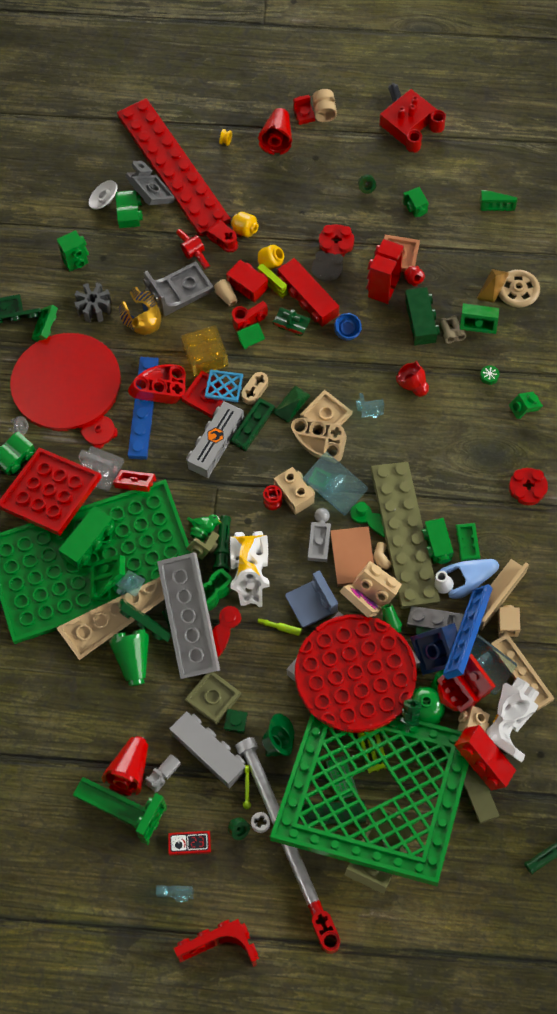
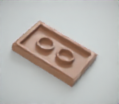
(351, 553)

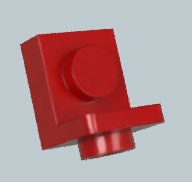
(303, 110)

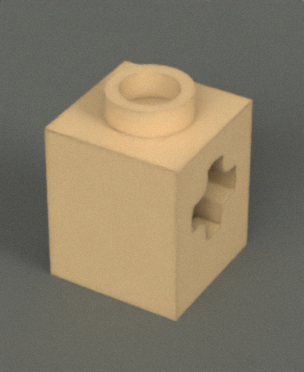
(508, 621)

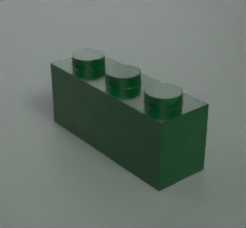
(421, 316)

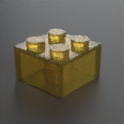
(204, 350)

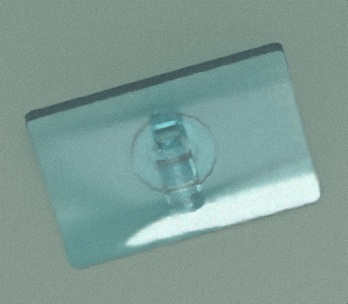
(335, 483)
(493, 662)

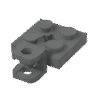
(149, 186)

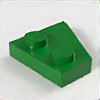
(105, 575)

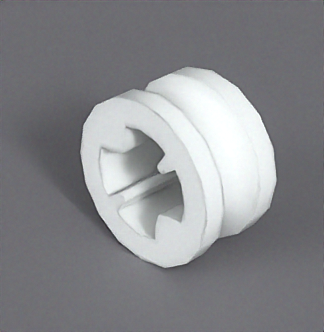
(257, 816)

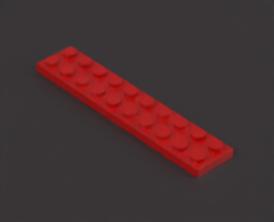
(173, 166)

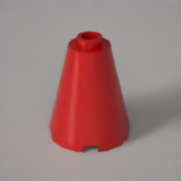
(276, 133)
(128, 767)

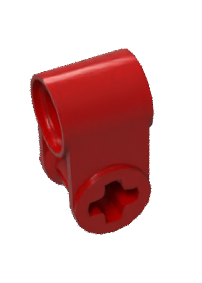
(222, 236)

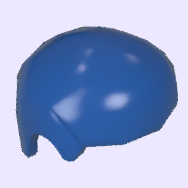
(347, 326)

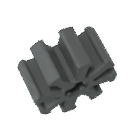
(93, 302)

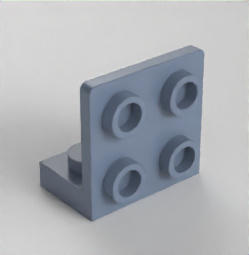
(312, 601)

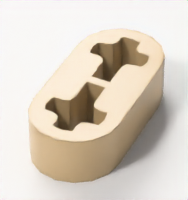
(257, 389)

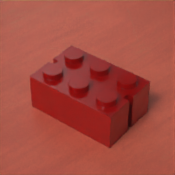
(384, 270)

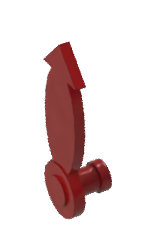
(229, 618)

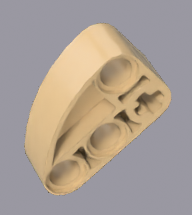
(322, 443)

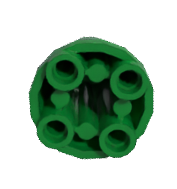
(131, 655)

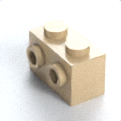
(294, 490)
(376, 584)

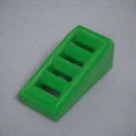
(496, 201)

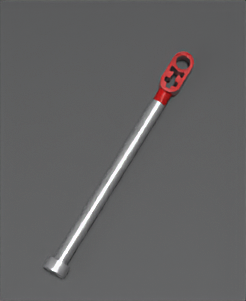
(247, 749)

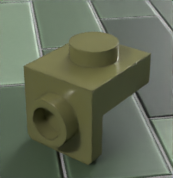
(205, 547)

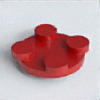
(99, 432)

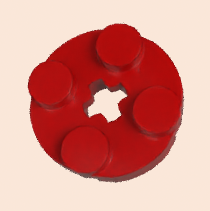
(336, 232)
(531, 476)

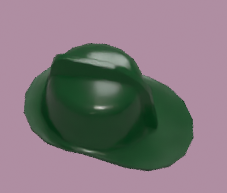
(279, 736)

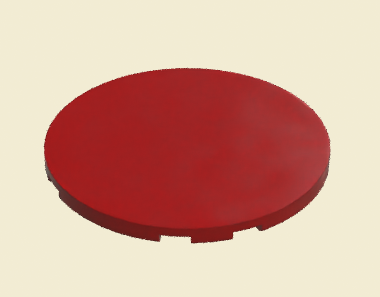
(65, 381)
(355, 673)

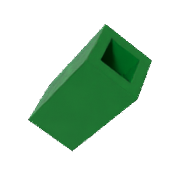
(438, 541)

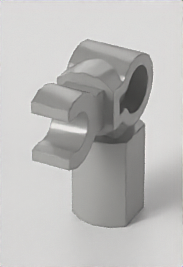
(168, 767)

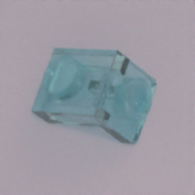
(370, 408)
(130, 583)

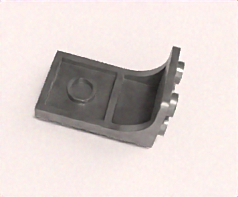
(178, 288)

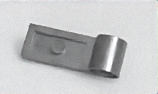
(432, 618)

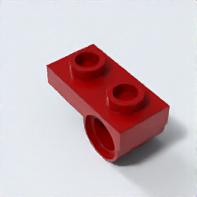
(249, 316)

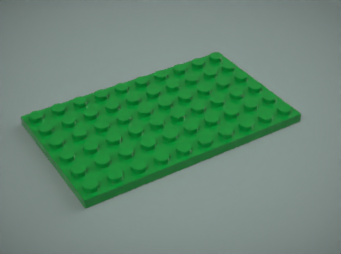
(47, 591)

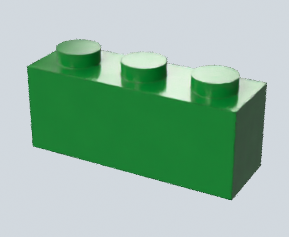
(87, 537)

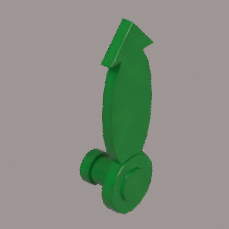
(362, 514)

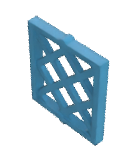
(229, 392)

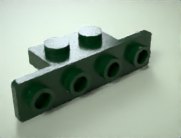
(12, 309)

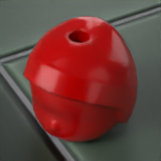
(414, 275)

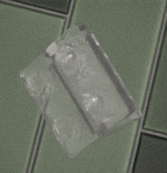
(104, 463)

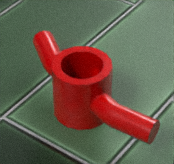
(193, 247)

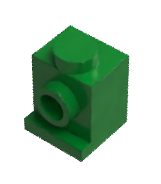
(415, 202)

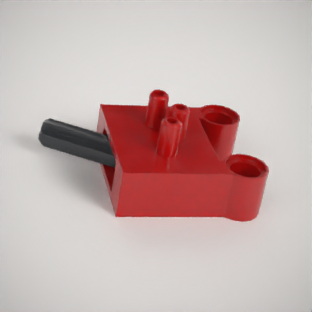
(409, 116)

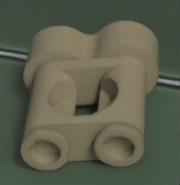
(453, 334)

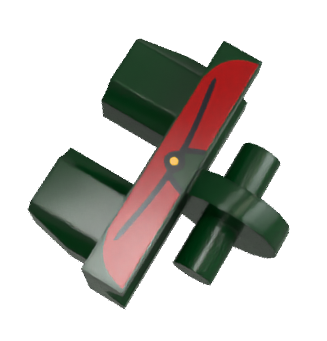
(291, 321)

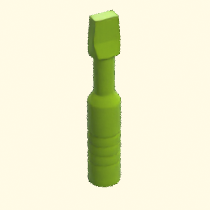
(281, 627)

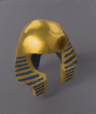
(146, 322)

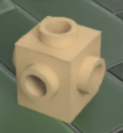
(473, 717)

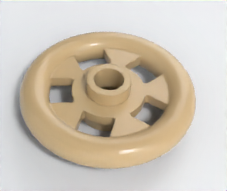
(519, 301)

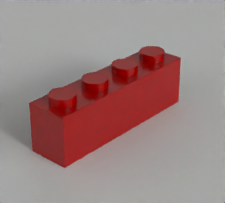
(308, 292)

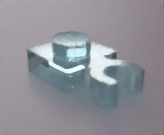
(180, 893)

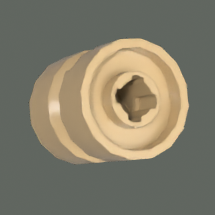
(324, 105)

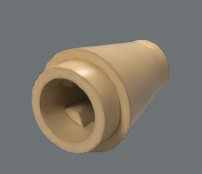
(225, 292)

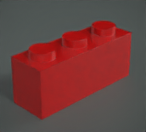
(485, 757)

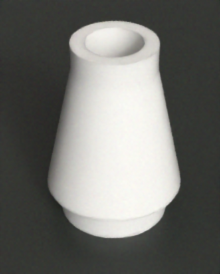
(443, 582)

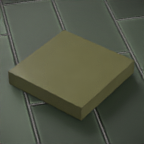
(213, 697)

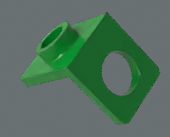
(250, 335)

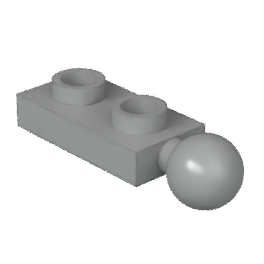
(319, 536)

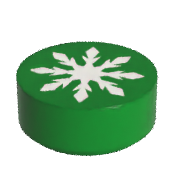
(489, 375)

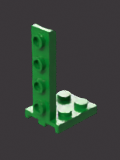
(143, 818)

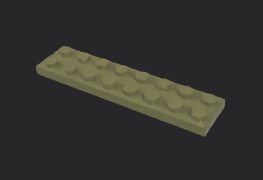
(403, 535)

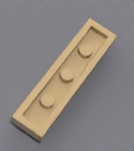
(524, 670)

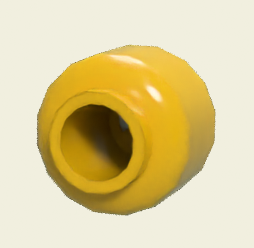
(244, 224)
(271, 256)

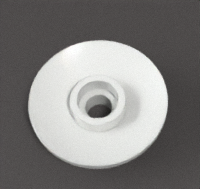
(103, 195)

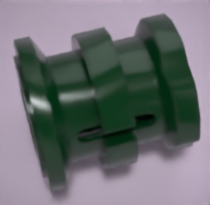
(409, 712)

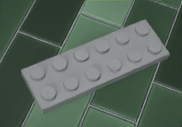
(188, 615)

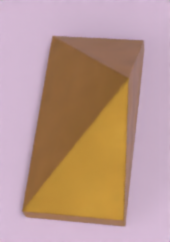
(493, 286)

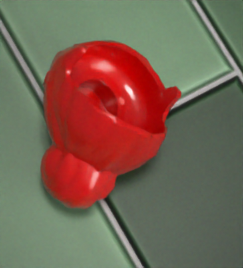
(413, 378)

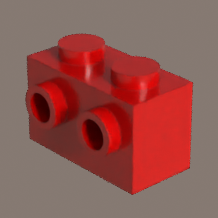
(247, 280)

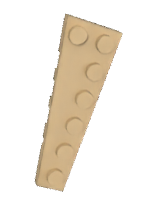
(101, 623)

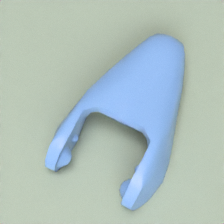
(475, 574)

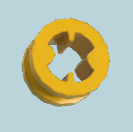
(225, 137)

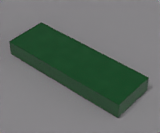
(252, 424)

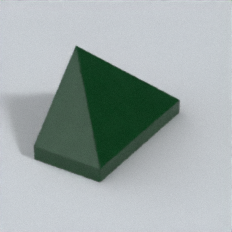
(291, 404)

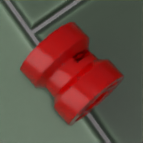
(275, 500)

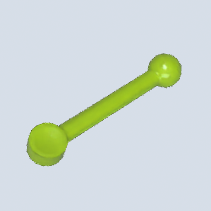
(247, 804)

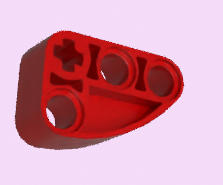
(160, 378)

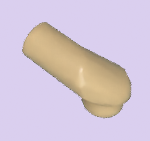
(379, 557)

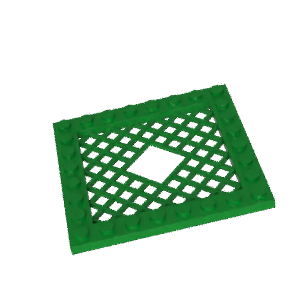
(407, 865)

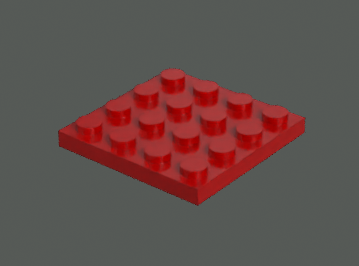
(49, 491)

